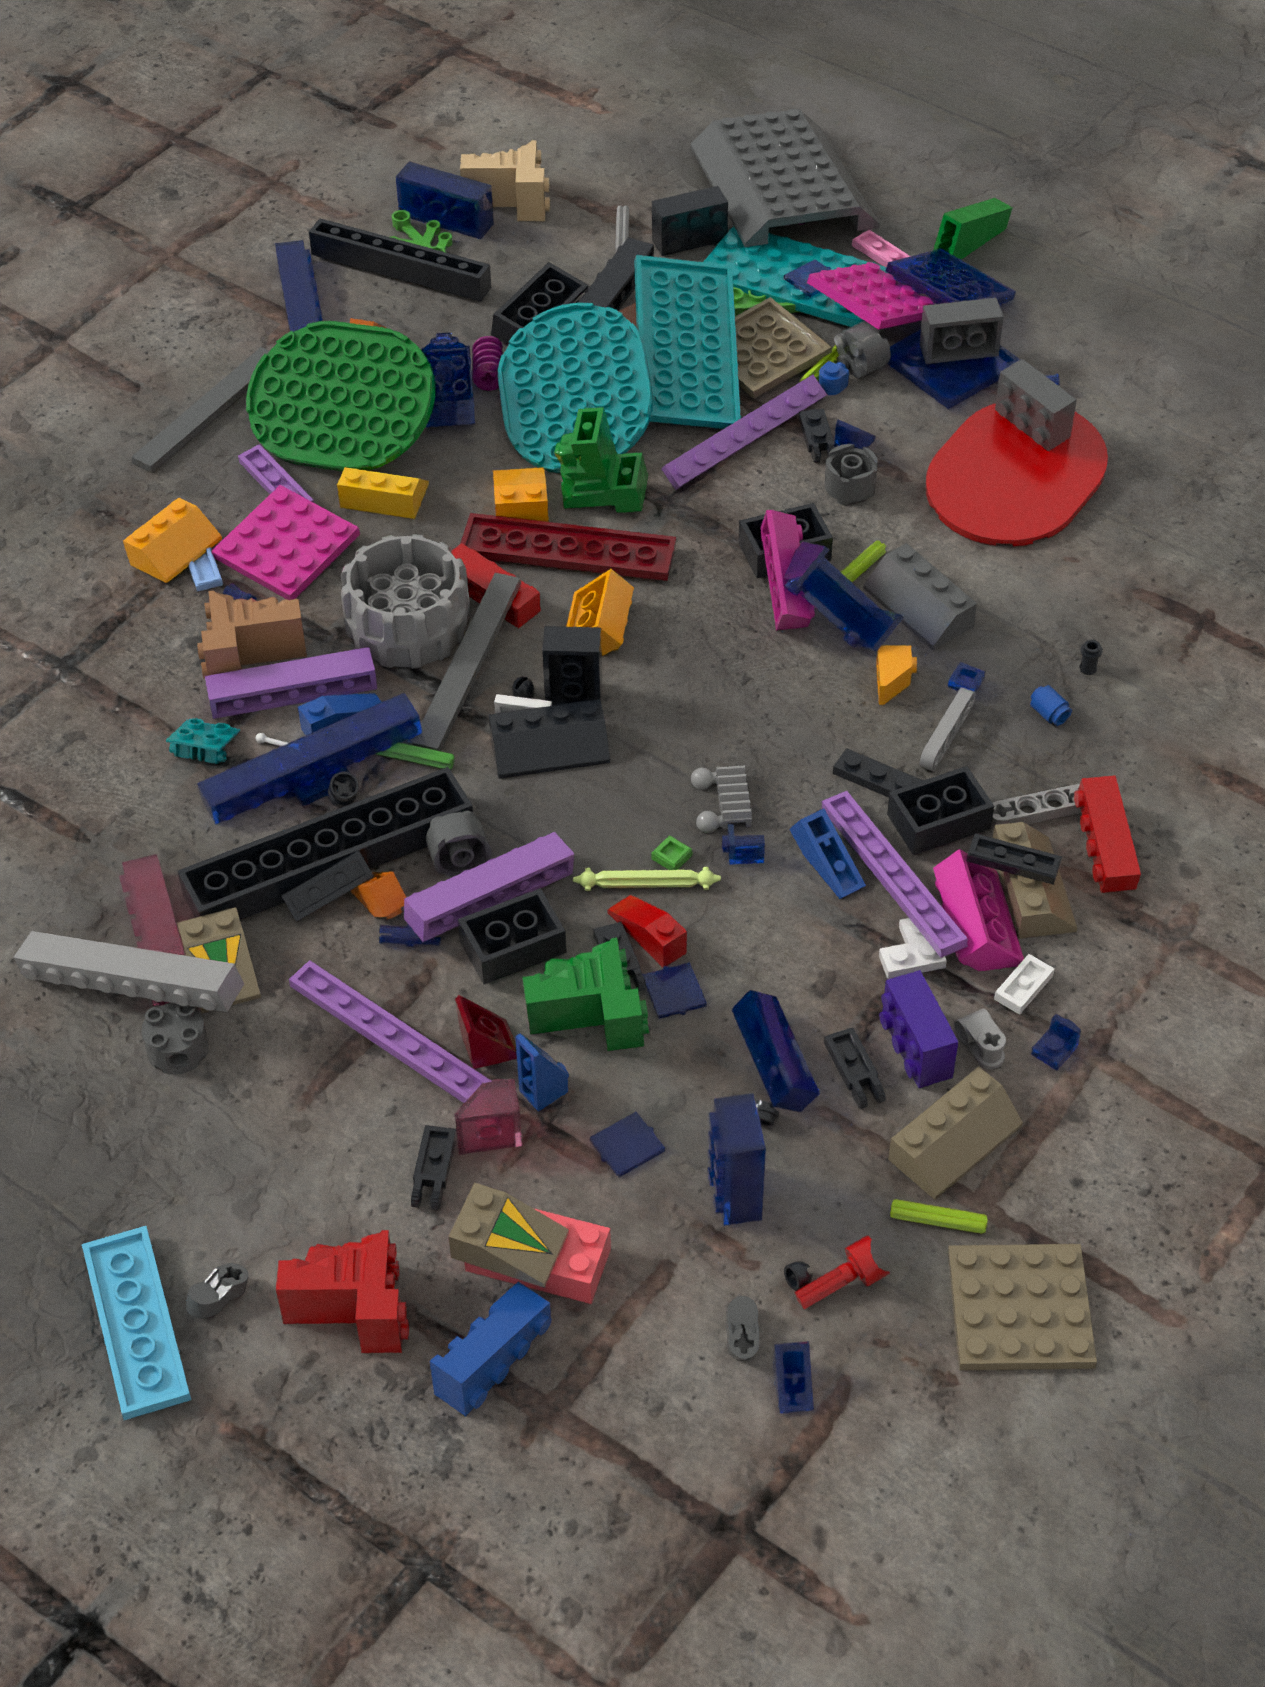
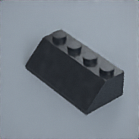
(544, 291)
(549, 738)

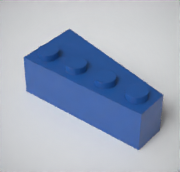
(489, 1348)

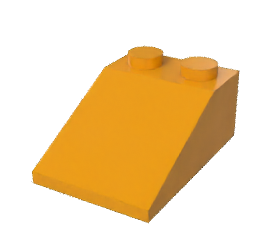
(521, 493)

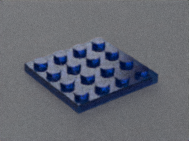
(947, 278)
(951, 380)

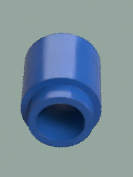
(1050, 705)

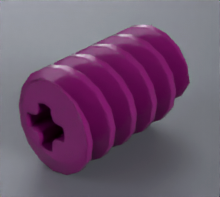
(485, 362)

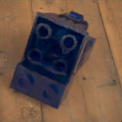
(453, 381)

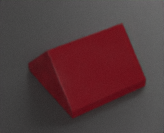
(484, 1034)

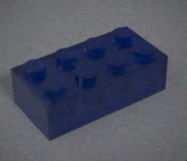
(451, 199)
(736, 1159)

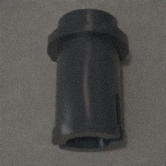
(1090, 651)

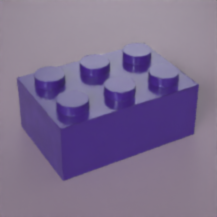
(918, 1029)

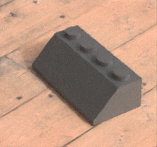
(922, 595)

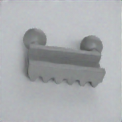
(732, 797)

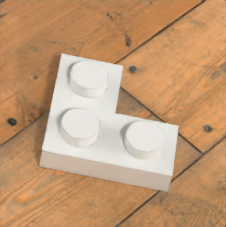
(911, 956)

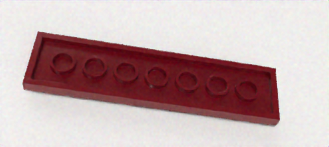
(570, 546)

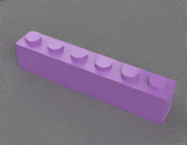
(290, 682)
(487, 885)

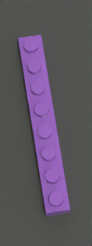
(743, 432)
(895, 874)
(387, 1031)

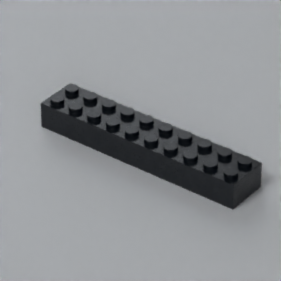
(377, 826)

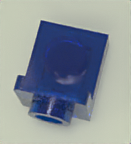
(743, 849)
(1057, 1042)

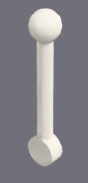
(261, 738)

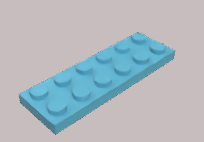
(135, 1323)

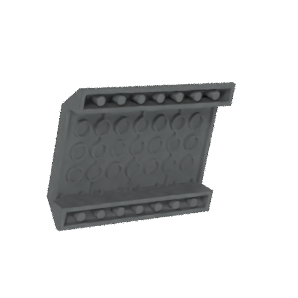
(778, 174)

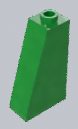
(972, 226)

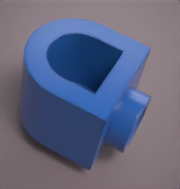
(833, 377)

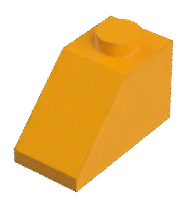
(894, 670)

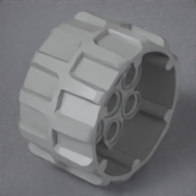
(405, 600)

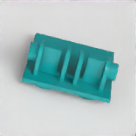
(202, 739)

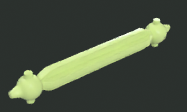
(646, 878)

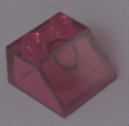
(489, 1118)

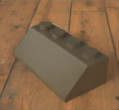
(1034, 905)
(955, 1133)

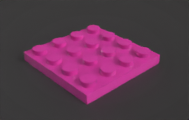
(871, 294)
(285, 543)

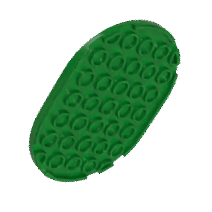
(340, 396)

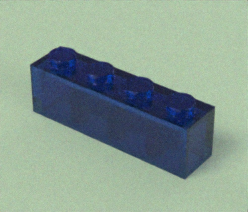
(775, 1051)

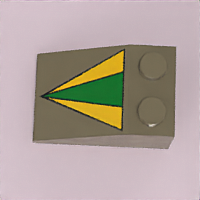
(221, 939)
(506, 1236)

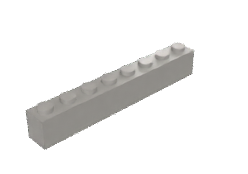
(129, 971)

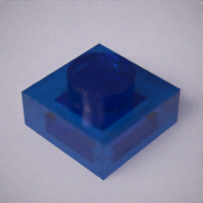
(966, 677)

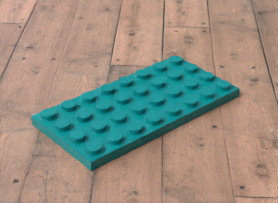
(764, 266)
(689, 340)

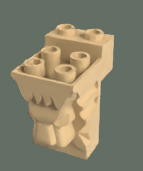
(514, 178)

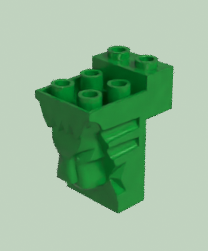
(593, 469)
(588, 993)

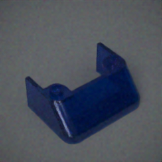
(838, 598)

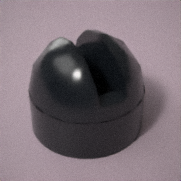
(525, 686)
(797, 1275)

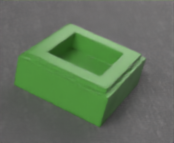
(671, 853)

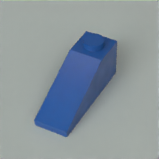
(333, 708)
(827, 853)
(539, 1074)

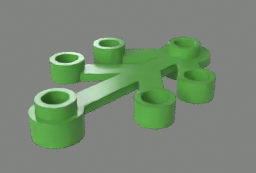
(402, 222)

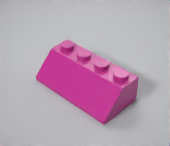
(780, 541)
(979, 909)

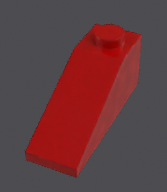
(652, 929)

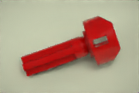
(859, 1265)

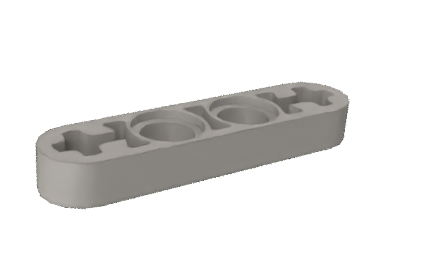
(947, 729)
(1038, 801)

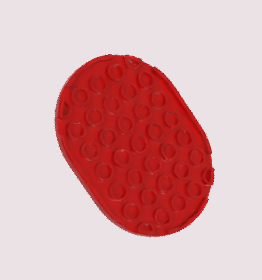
(1006, 487)

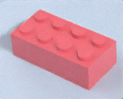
(578, 1264)

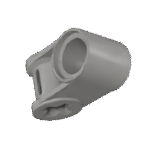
(982, 1038)

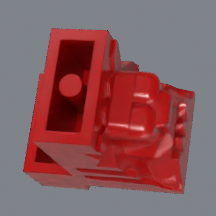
(348, 1287)

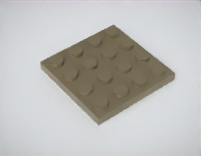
(773, 347)
(1021, 1307)

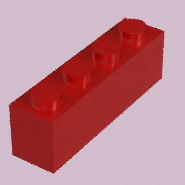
(479, 575)
(1107, 834)

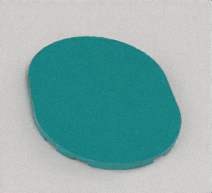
(572, 362)

